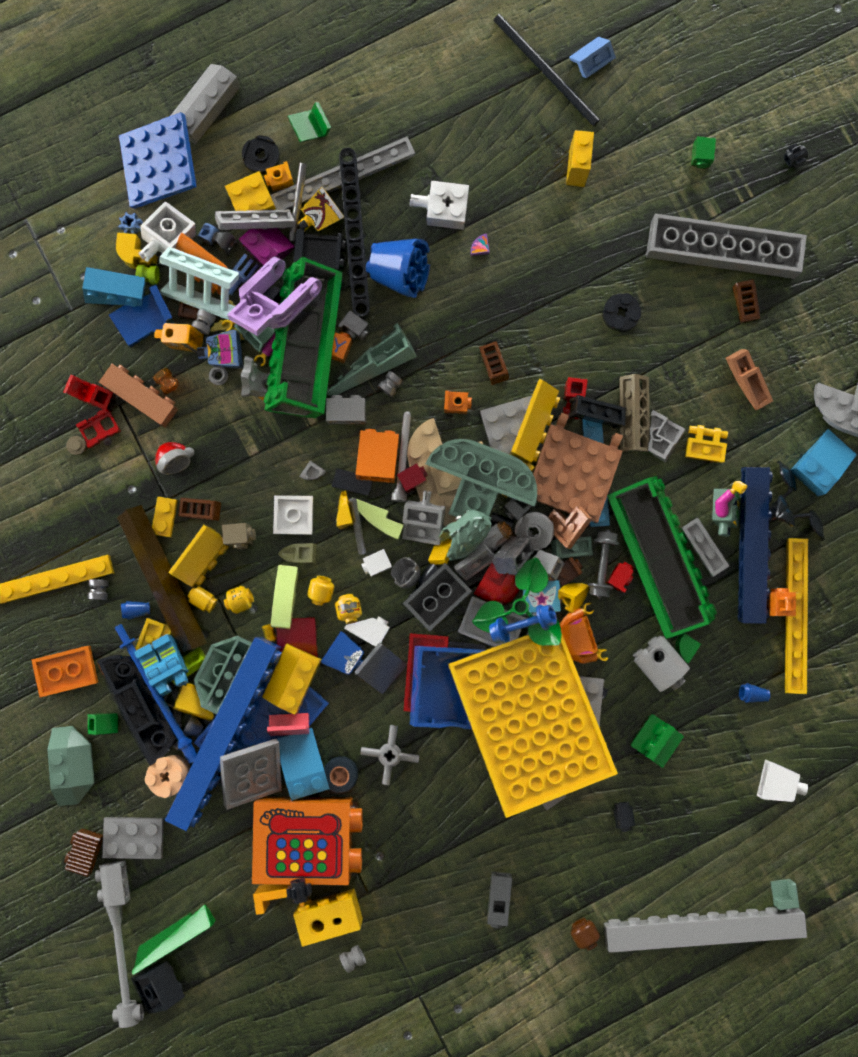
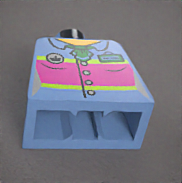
(223, 350)

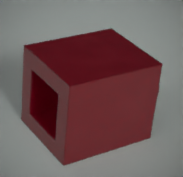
(413, 477)

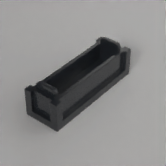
(597, 411)

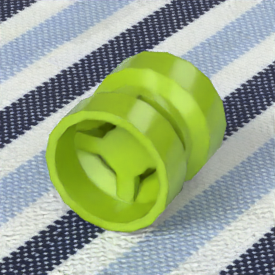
(150, 273)

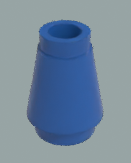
(134, 609)
(752, 693)

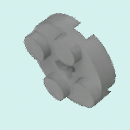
(542, 523)

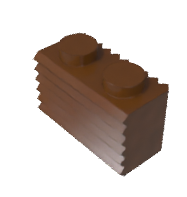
(83, 852)

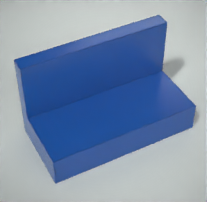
(156, 309)

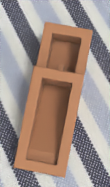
(749, 378)

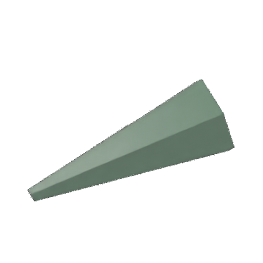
(389, 353)

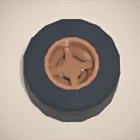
(345, 779)

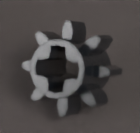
(796, 155)
(299, 890)

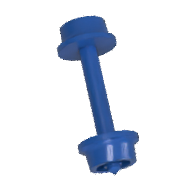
(501, 631)

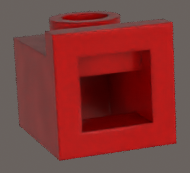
(621, 576)

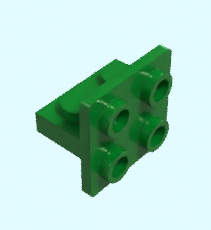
(657, 740)

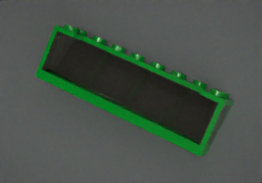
(305, 345)
(662, 557)

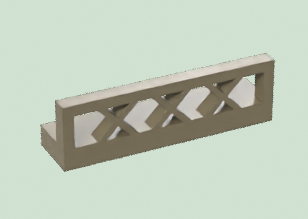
(630, 399)

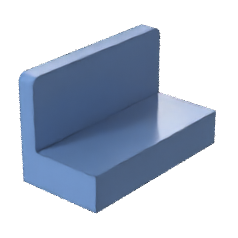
(593, 56)

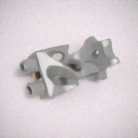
(253, 380)

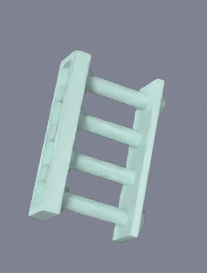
(202, 269)

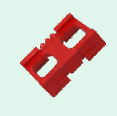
(96, 423)

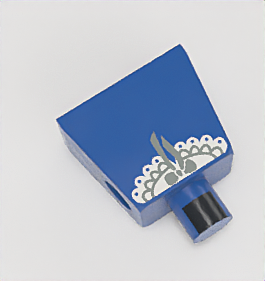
(344, 654)

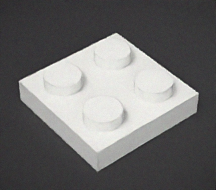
(293, 515)

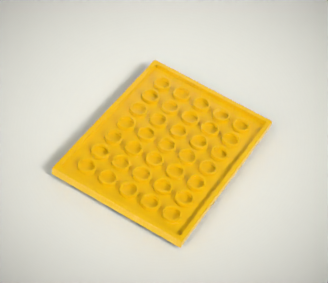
(531, 722)

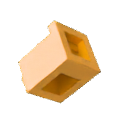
(283, 181)

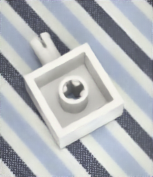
(440, 195)
(163, 230)

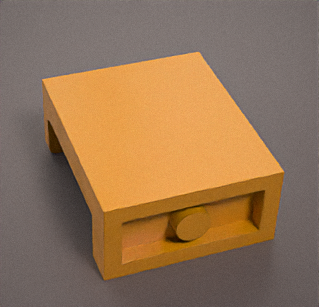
(268, 892)

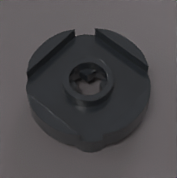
(255, 146)
(627, 303)

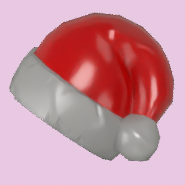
(173, 457)

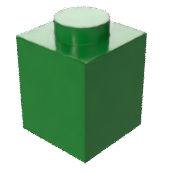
(703, 152)

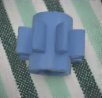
(125, 223)

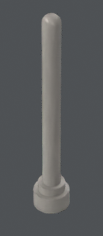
(399, 493)

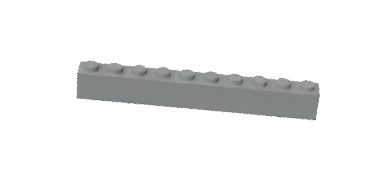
(704, 929)

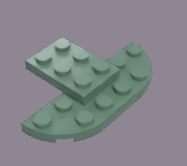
(483, 475)

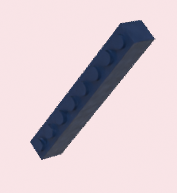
(754, 545)

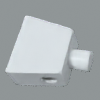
(780, 783)

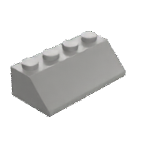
(207, 100)

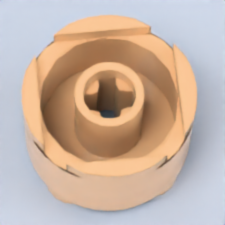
(167, 775)

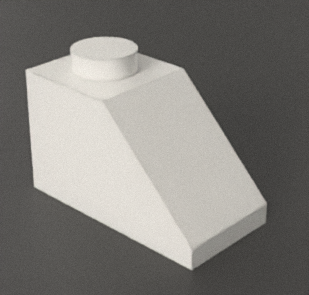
(370, 630)

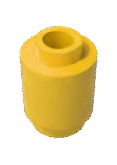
(202, 599)

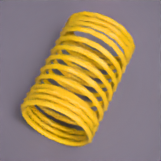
(272, 632)

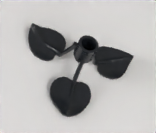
(780, 508)

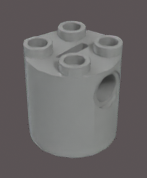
(666, 669)

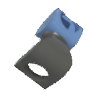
(211, 234)

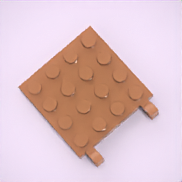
(575, 470)

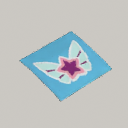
(548, 596)

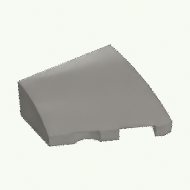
(663, 436)

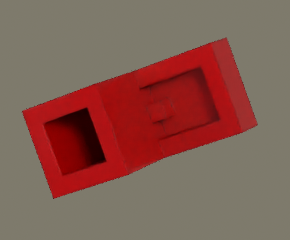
(88, 392)

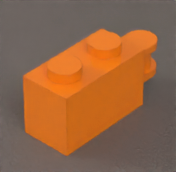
(782, 602)

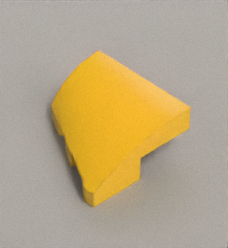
(344, 515)

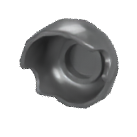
(405, 573)

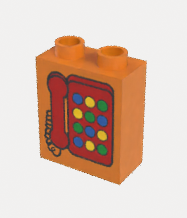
(305, 840)

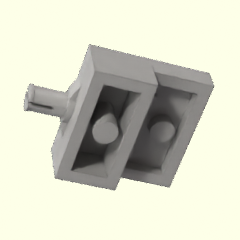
(423, 520)

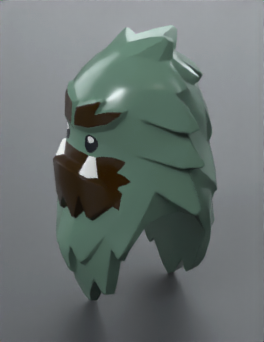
(466, 533)

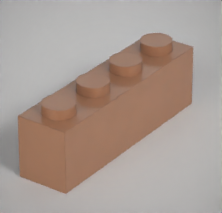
(138, 395)

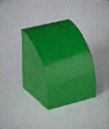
(686, 647)
(102, 723)

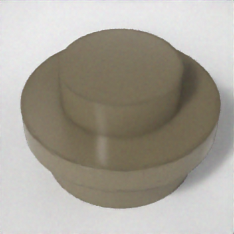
(76, 445)

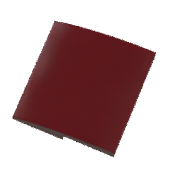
(300, 635)

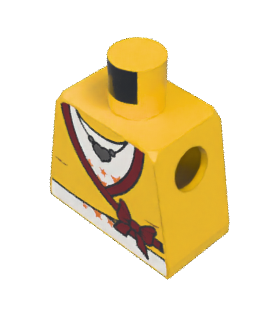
(319, 212)

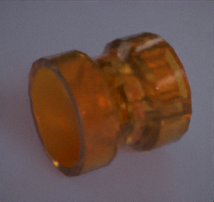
(166, 381)

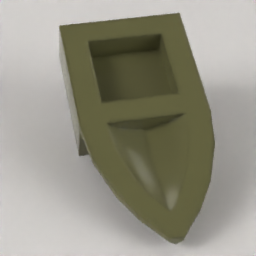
(299, 553)

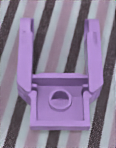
(258, 312)

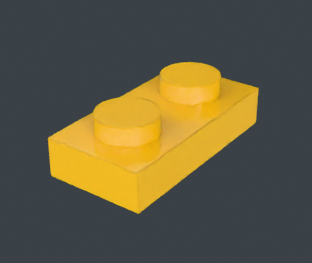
(164, 516)

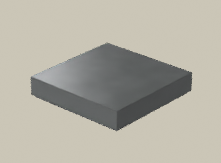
(380, 668)

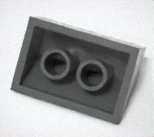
(437, 597)

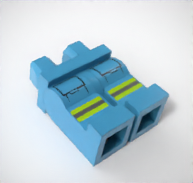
(163, 664)

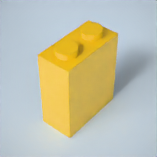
(580, 158)

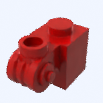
(573, 387)

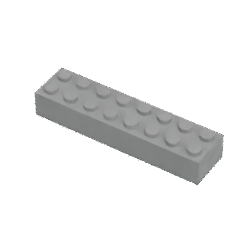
(726, 246)

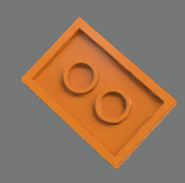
(64, 671)

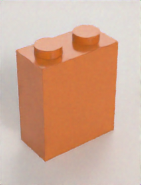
(377, 456)

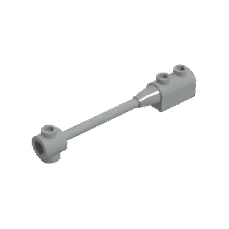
(114, 895)

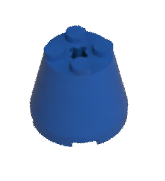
(400, 265)

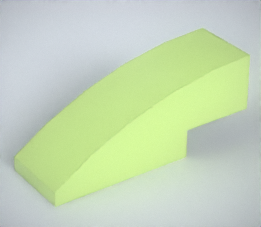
(378, 518)
(284, 596)

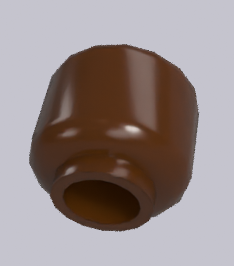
(585, 934)

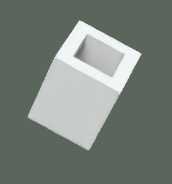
(376, 563)

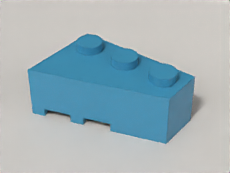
(112, 288)

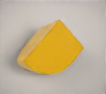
(573, 595)

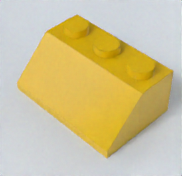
(199, 557)
(291, 679)

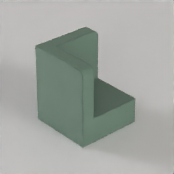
(784, 894)

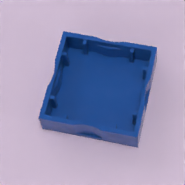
(434, 692)

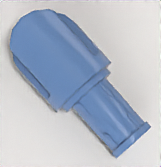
(242, 278)

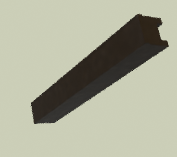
(163, 584)

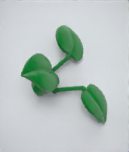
(530, 578)

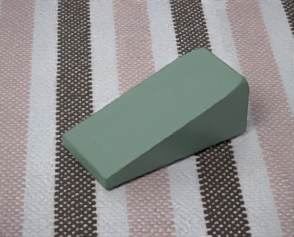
(581, 548)

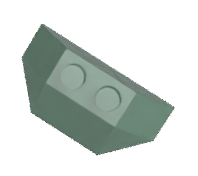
(219, 671)
(69, 765)

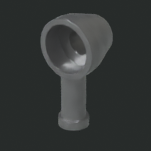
(192, 728)

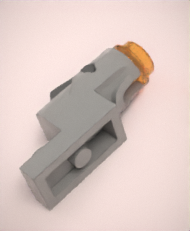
(484, 553)

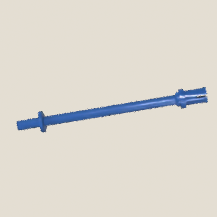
(184, 743)

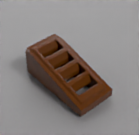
(750, 284)
(497, 374)
(212, 509)

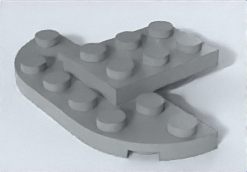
(838, 408)

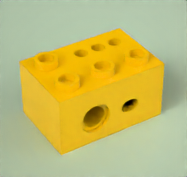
(337, 912)

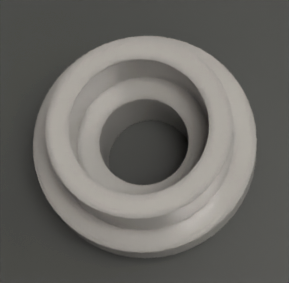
(214, 371)

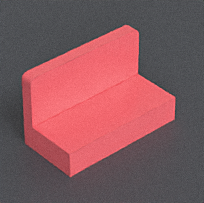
(288, 724)

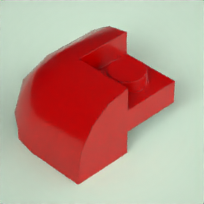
(497, 586)

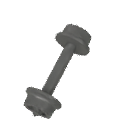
(606, 539)

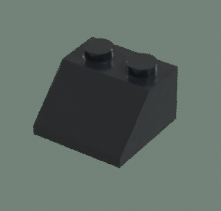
(158, 987)

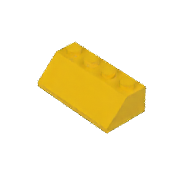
(535, 421)

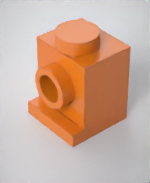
(451, 407)

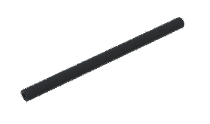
(546, 70)

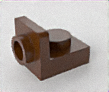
(570, 570)

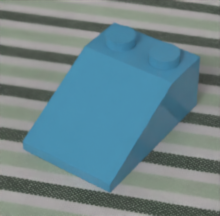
(823, 463)
(302, 765)

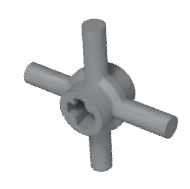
(388, 764)

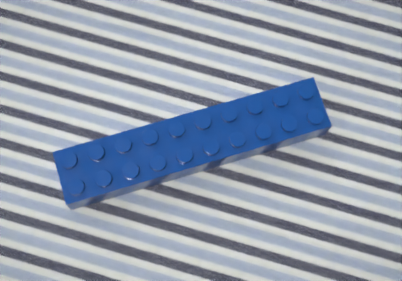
(223, 733)

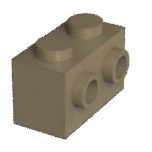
(238, 535)

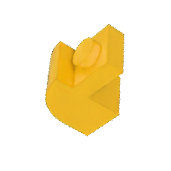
(128, 250)

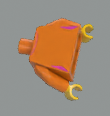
(579, 637)

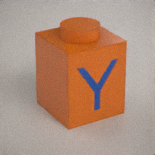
(341, 346)

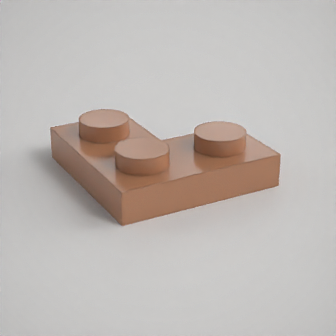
(569, 529)

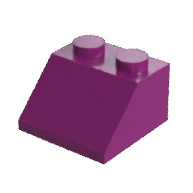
(266, 244)

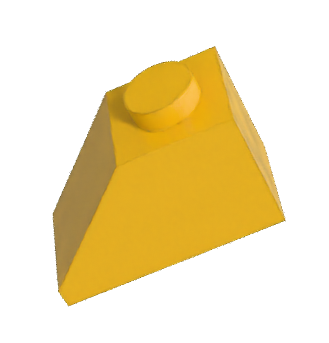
(189, 703)

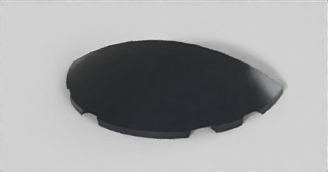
(139, 706)

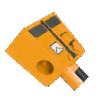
(180, 337)

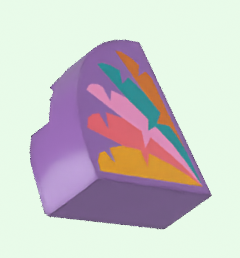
(480, 246)

